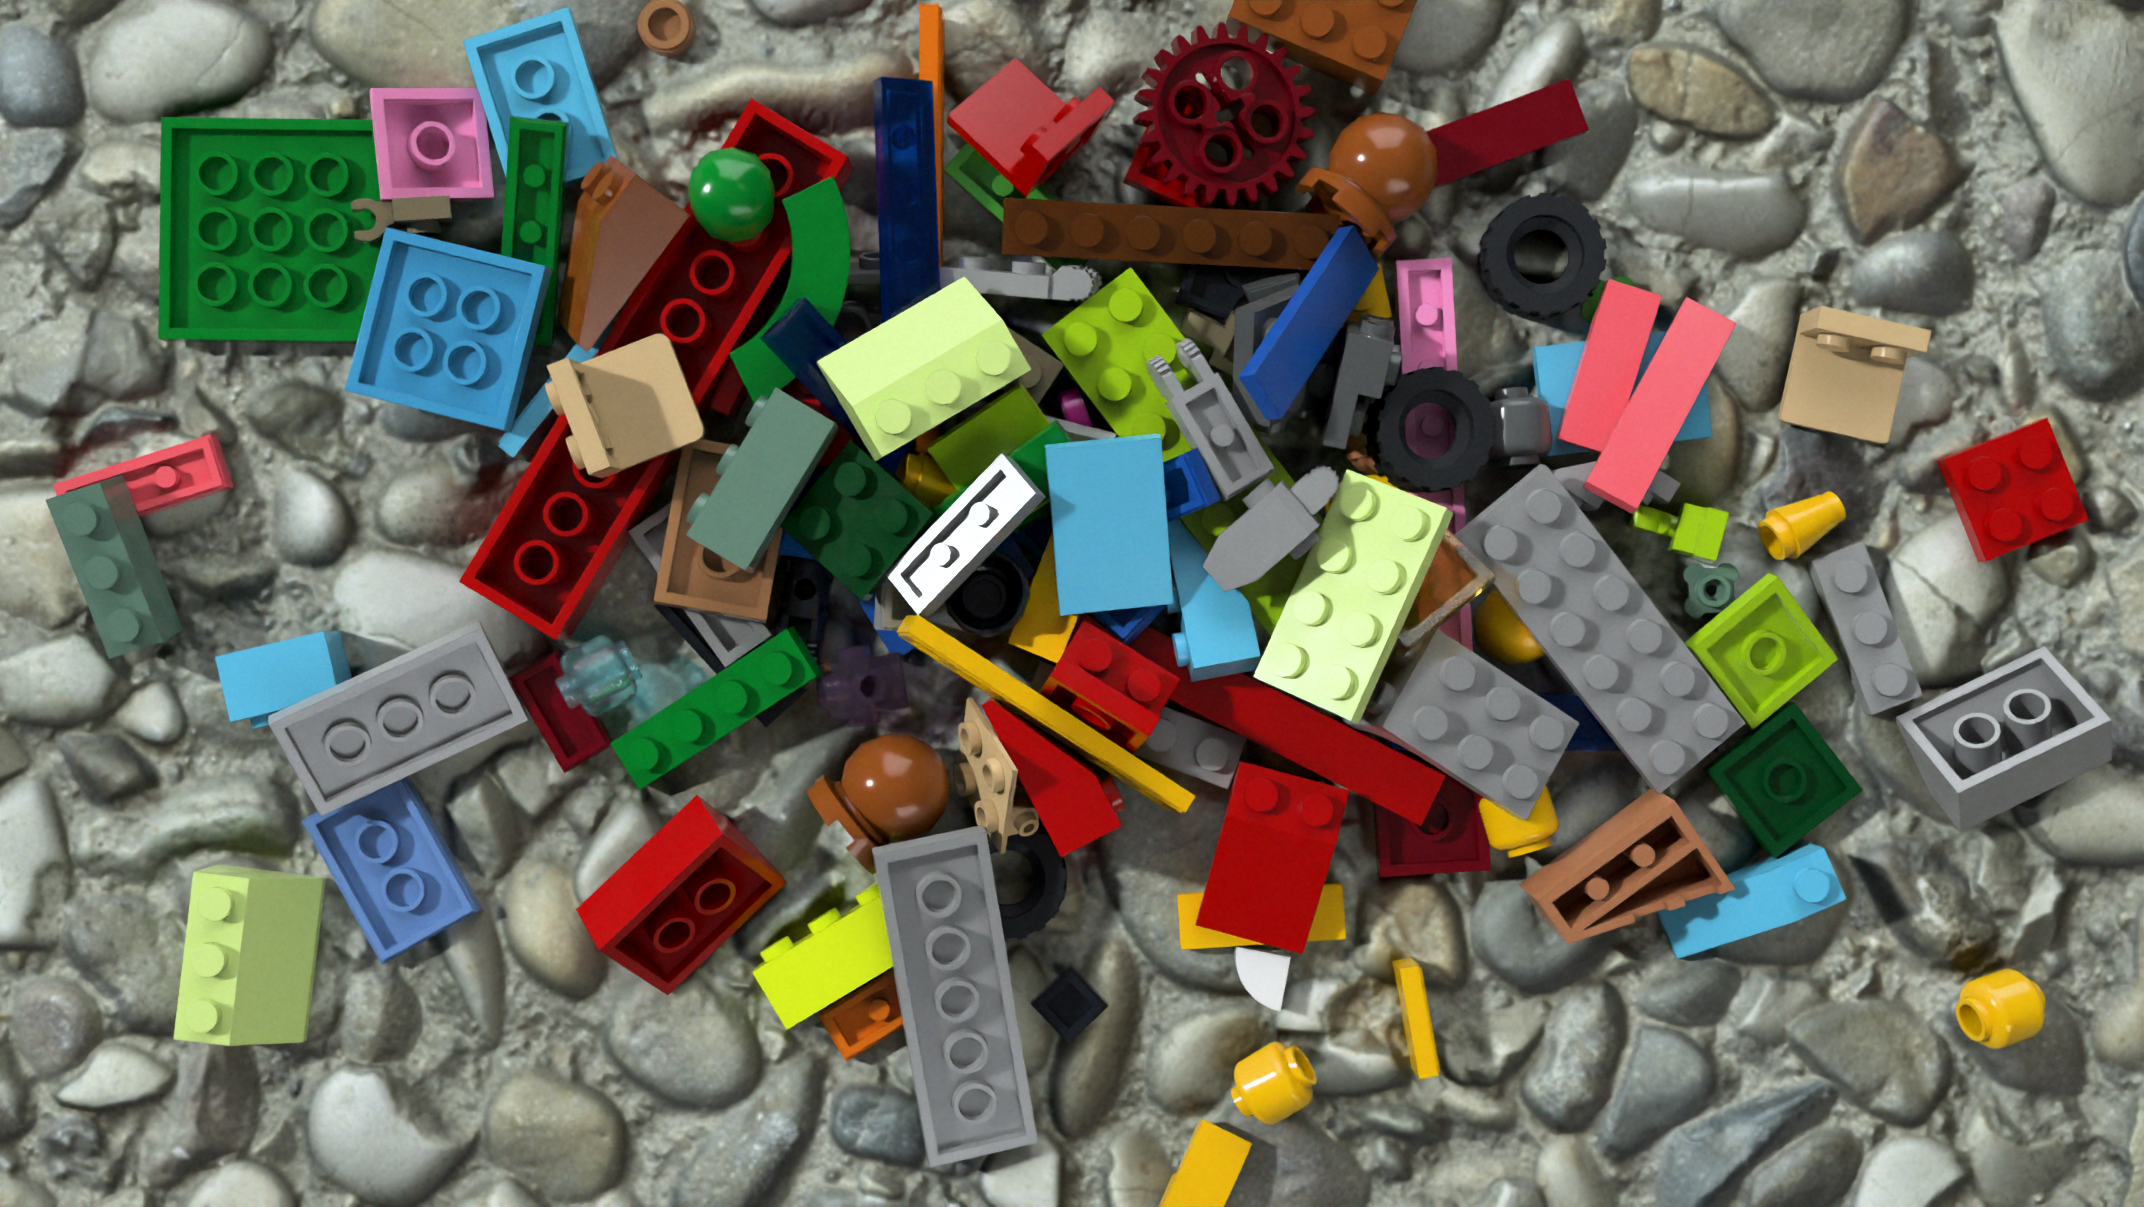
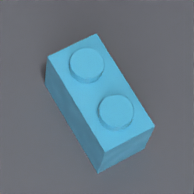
(281, 674)

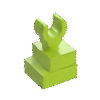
(1693, 532)

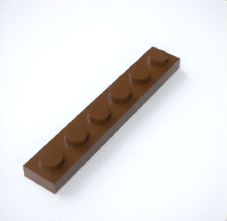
(1165, 233)

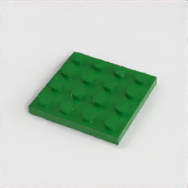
(265, 229)

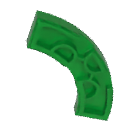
(817, 273)

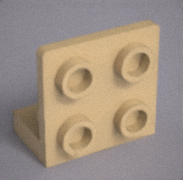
(1848, 373)

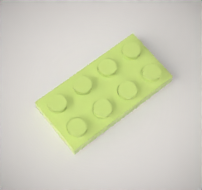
(1353, 595)

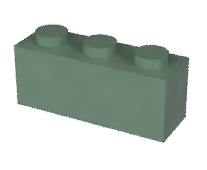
(761, 479)
(115, 566)

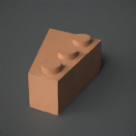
(1624, 870)

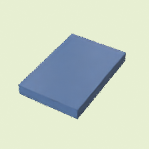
(393, 868)

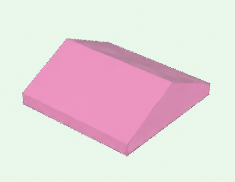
(431, 143)

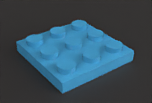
(448, 329)

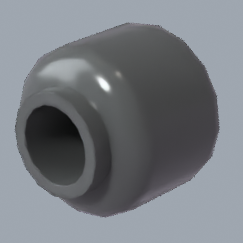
(1520, 429)

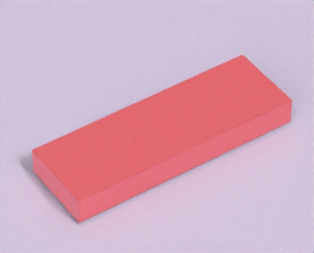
(1608, 365)
(166, 476)

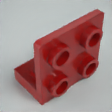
(1026, 126)

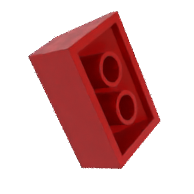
(680, 896)

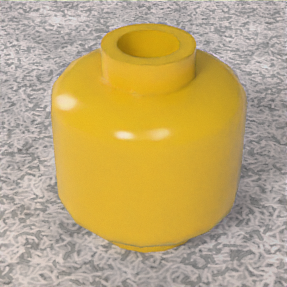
(1520, 835)
(2001, 1008)
(1273, 1083)

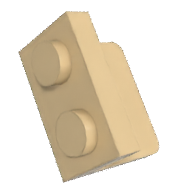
(625, 406)

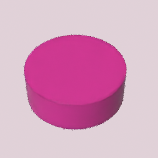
(1073, 406)

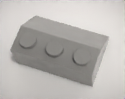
(2006, 738)

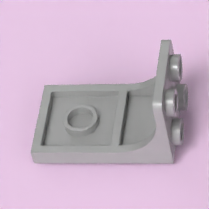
(1469, 721)

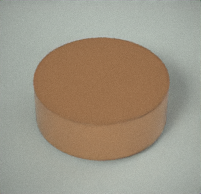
(666, 27)

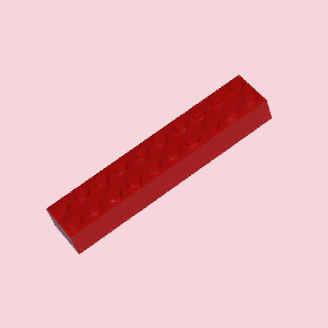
(708, 299)

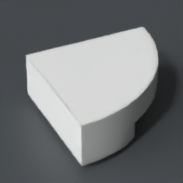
(1263, 974)

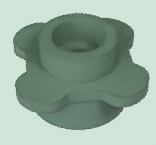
(1699, 578)

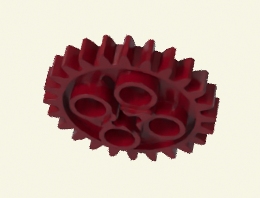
(1265, 91)

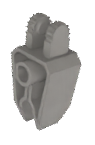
(1275, 524)

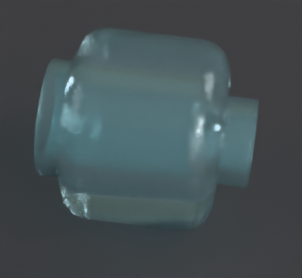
(598, 675)

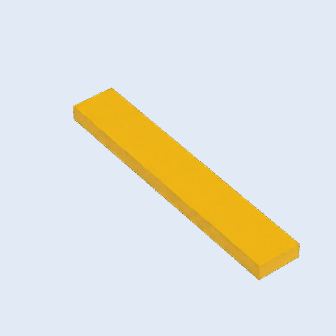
(1044, 714)

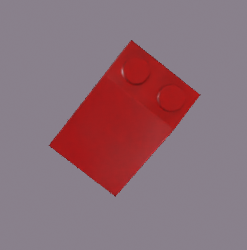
(1061, 785)
(1272, 857)

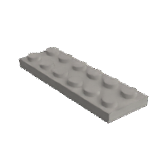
(1600, 629)
(955, 994)

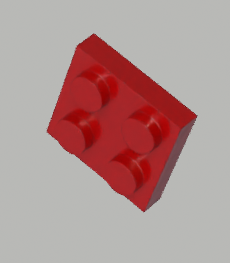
(2012, 490)

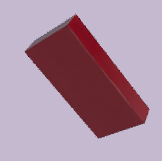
(567, 731)

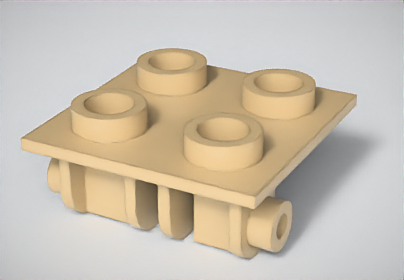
(991, 781)

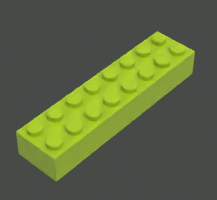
(1106, 356)

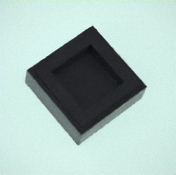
(1069, 1003)

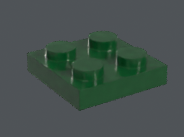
(859, 520)
(1782, 779)

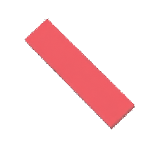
(1659, 405)

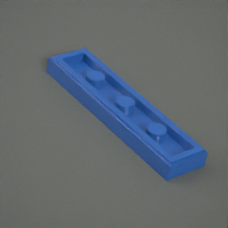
(1309, 323)

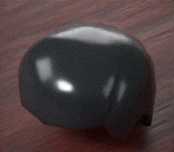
(991, 597)

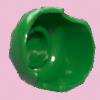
(731, 194)

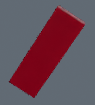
(1507, 132)

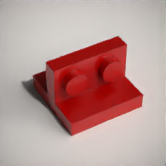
(1109, 687)

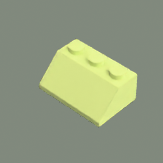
(923, 367)
(249, 956)

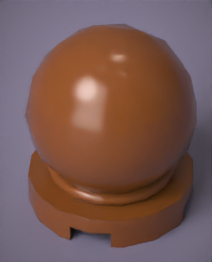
(1374, 177)
(886, 795)

